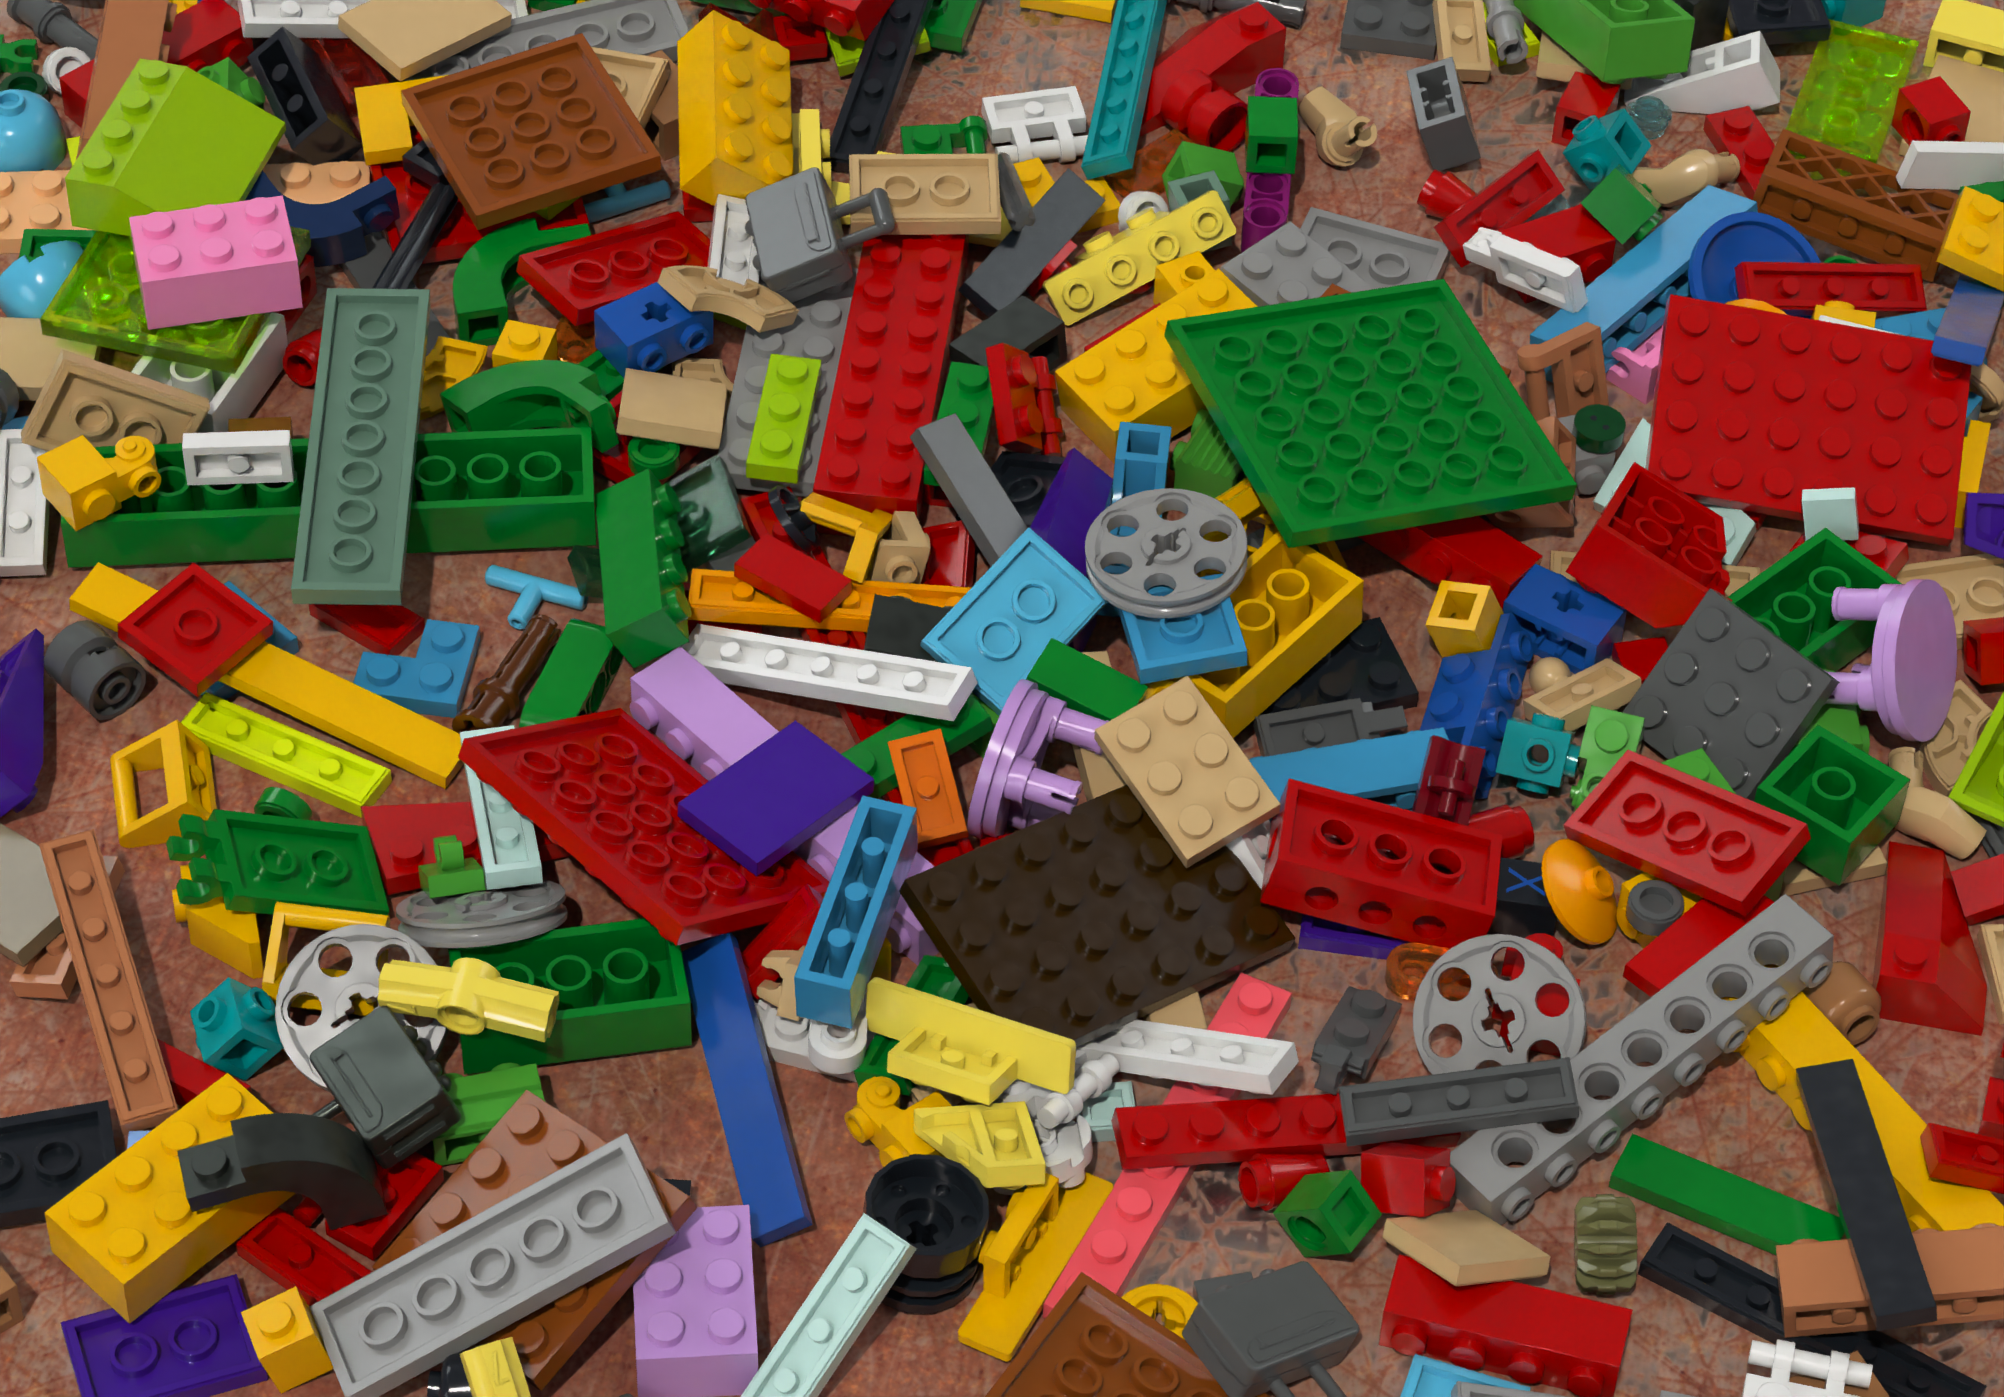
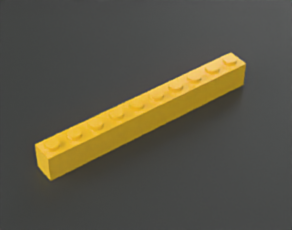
(1807, 1038)

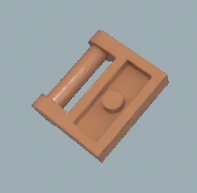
(1576, 371)

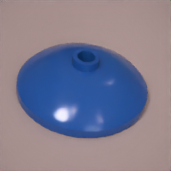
(1738, 240)

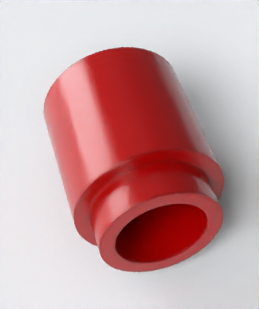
(1509, 822)

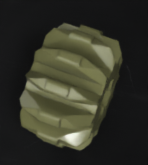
(1605, 1244)

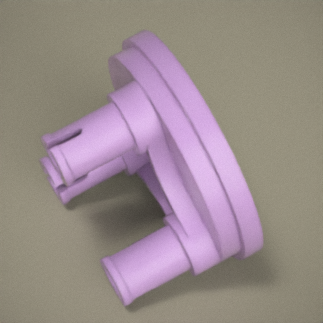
(1911, 656)
(1010, 781)

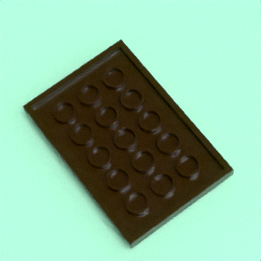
(1092, 920)

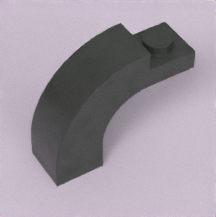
(288, 1155)

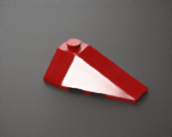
(1226, 48)
(1924, 946)

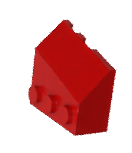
(1653, 551)

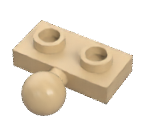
(1571, 696)

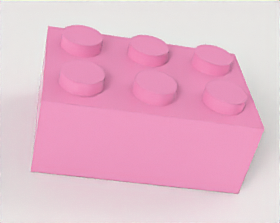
(215, 262)

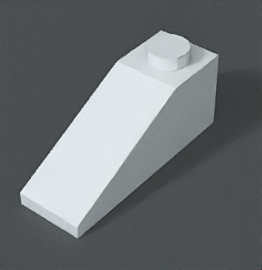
(1718, 79)

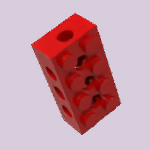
(1380, 867)

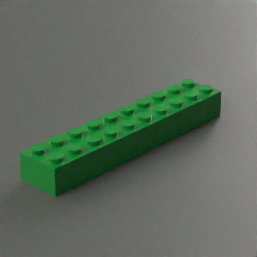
(465, 497)

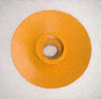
(1579, 891)

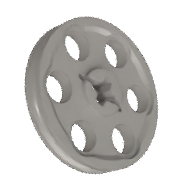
(1153, 555)
(483, 916)
(337, 993)
(1516, 995)

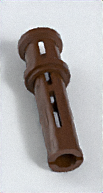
(498, 696)

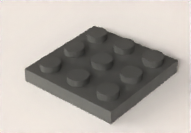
(1731, 692)

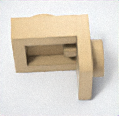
(903, 554)

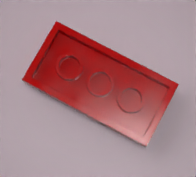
(612, 263)
(1687, 832)

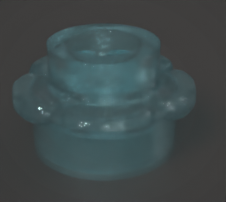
(1650, 116)

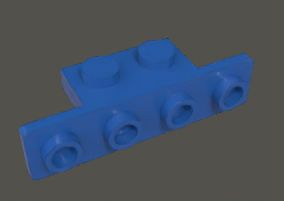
(1479, 693)

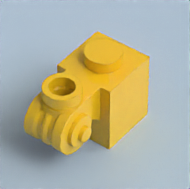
(91, 487)
(887, 1126)

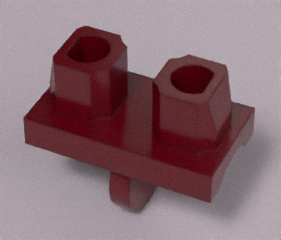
(1448, 780)

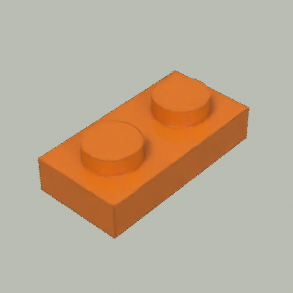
(929, 786)

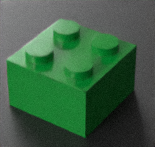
(1841, 797)

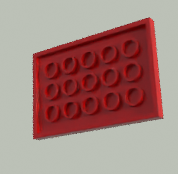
(1790, 403)
(613, 804)

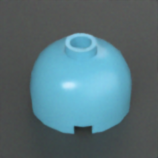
(29, 133)
(31, 286)

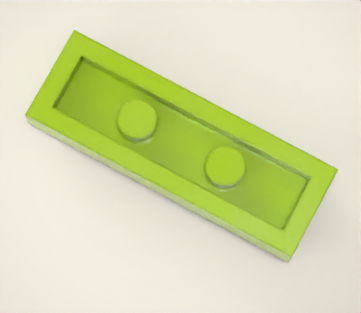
(783, 418)

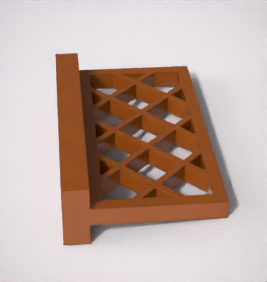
(1836, 214)

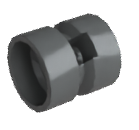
(94, 669)

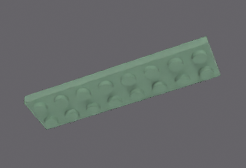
(362, 448)

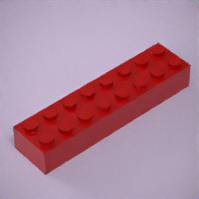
(891, 371)

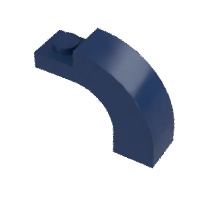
(340, 225)

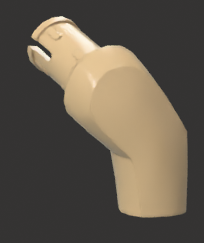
(1336, 128)
(1688, 175)
(1931, 814)

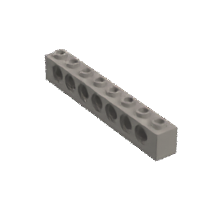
(1693, 1001)

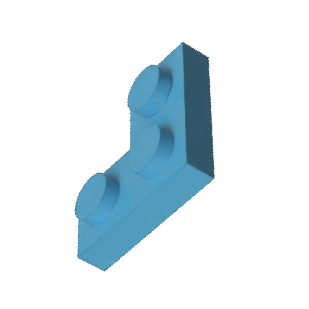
(434, 679)

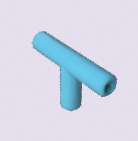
(621, 200)
(532, 591)

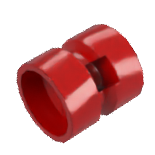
(1204, 111)

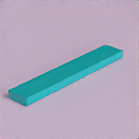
(1123, 87)

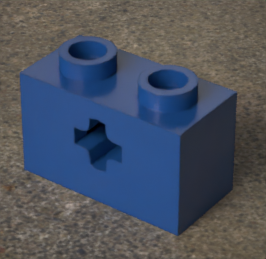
(650, 330)
(1565, 618)

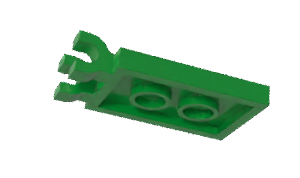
(277, 859)

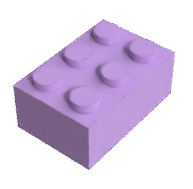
(698, 1309)

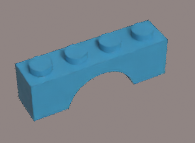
(1138, 467)

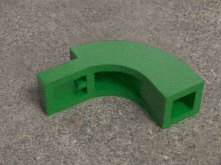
(489, 276)
(532, 397)

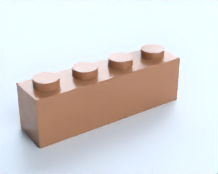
(126, 34)
(1825, 1295)

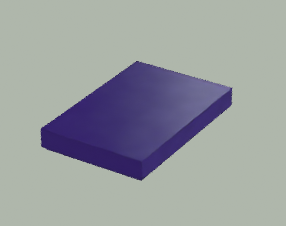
(775, 798)
(177, 1348)

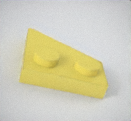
(989, 1141)

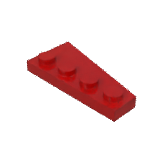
(405, 836)

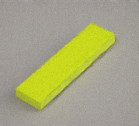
(287, 755)

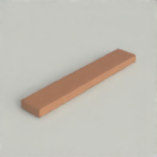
(109, 981)

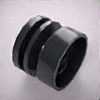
(940, 1213)

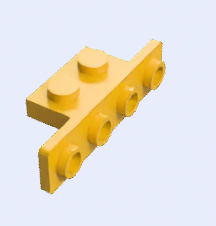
(1027, 1259)

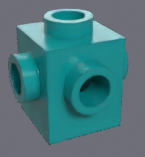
(1603, 145)
(1517, 755)
(236, 1028)

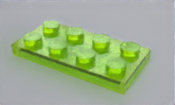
(1853, 89)

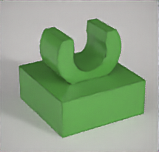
(451, 871)

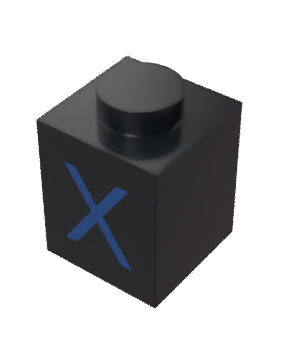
(1522, 901)

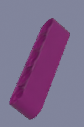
(1267, 193)

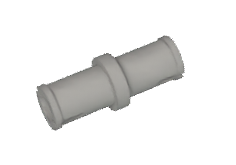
(1506, 26)

